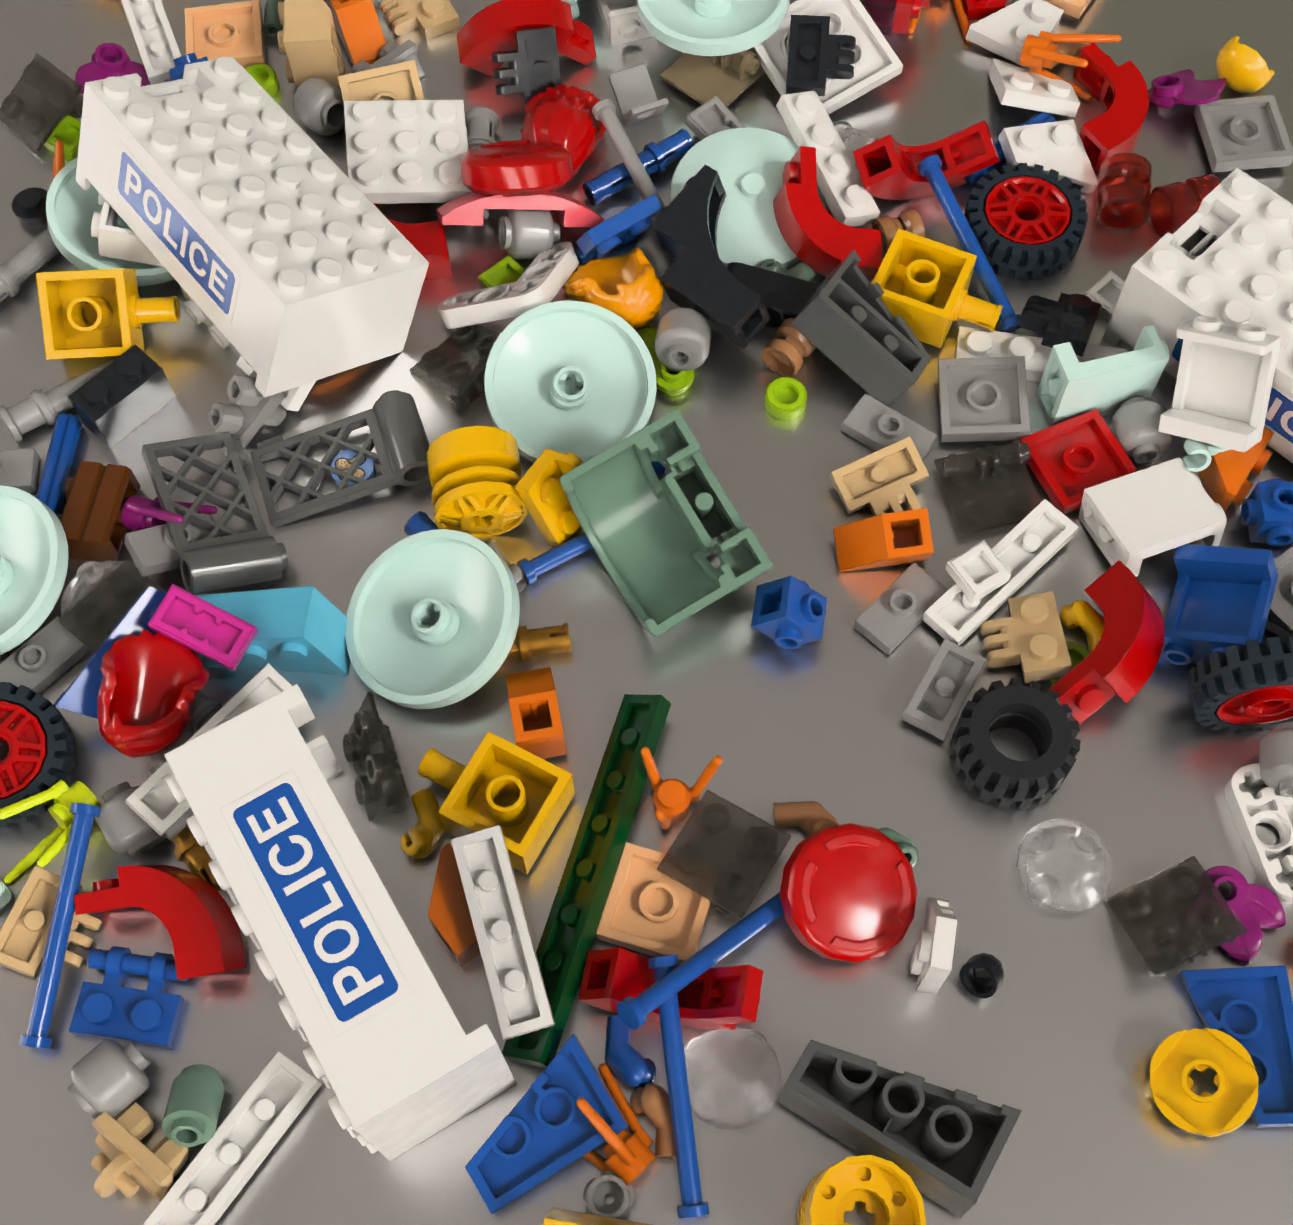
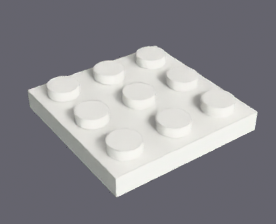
(874, 57)
(406, 149)

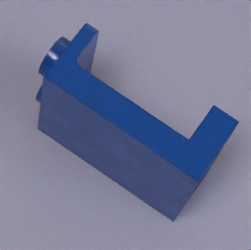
(1217, 600)

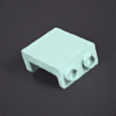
(1102, 383)

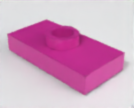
(203, 627)

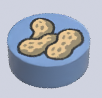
(343, 462)

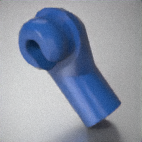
(623, 1059)

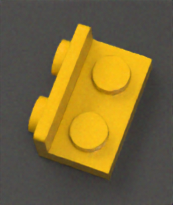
(545, 498)

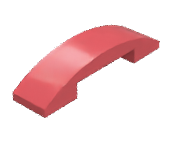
(470, 207)

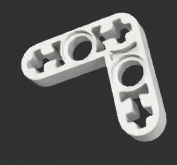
(534, 287)
(1263, 808)

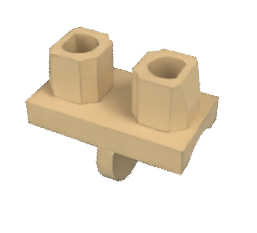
(121, 1142)

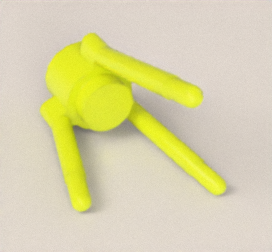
(58, 838)

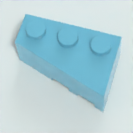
(294, 627)

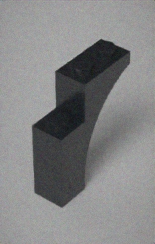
(698, 275)

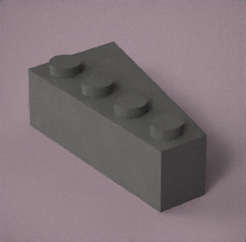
(931, 1133)

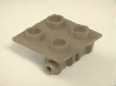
(714, 75)

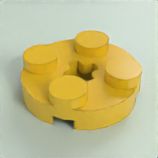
(1235, 1080)

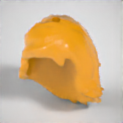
(621, 285)

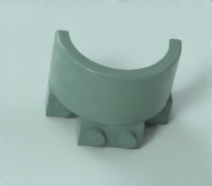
(663, 531)

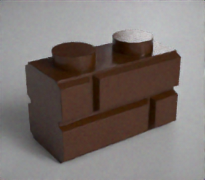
(95, 509)

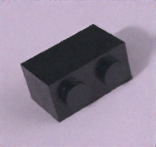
(122, 396)

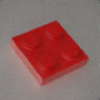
(1075, 458)

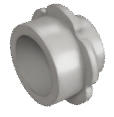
(609, 1183)

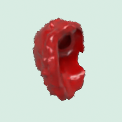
(564, 118)
(147, 692)

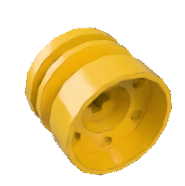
(476, 481)
(872, 1184)

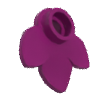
(109, 61)
(1182, 88)
(1255, 909)

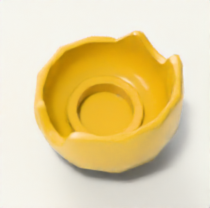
(1242, 67)

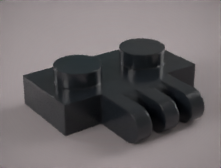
(817, 55)
(532, 65)
(1061, 321)

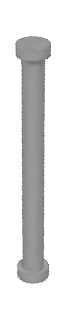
(605, 112)

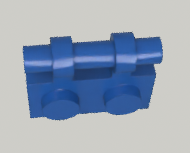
(619, 228)
(125, 1013)

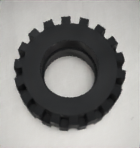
(1032, 714)

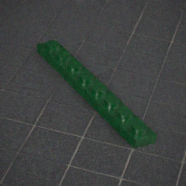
(591, 869)

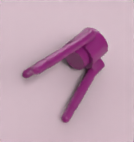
(144, 513)

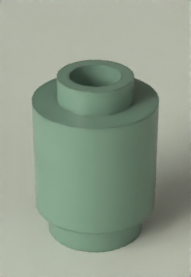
(193, 1106)

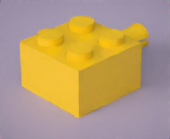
(930, 287)
(97, 312)
(503, 789)

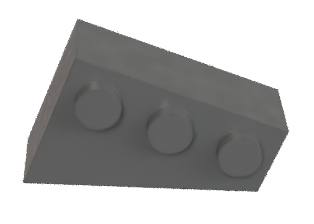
(861, 334)

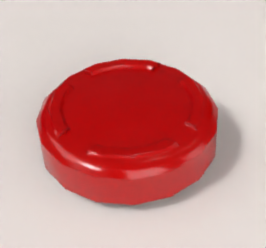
(516, 168)
(848, 893)

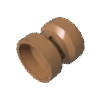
(907, 220)
(787, 350)

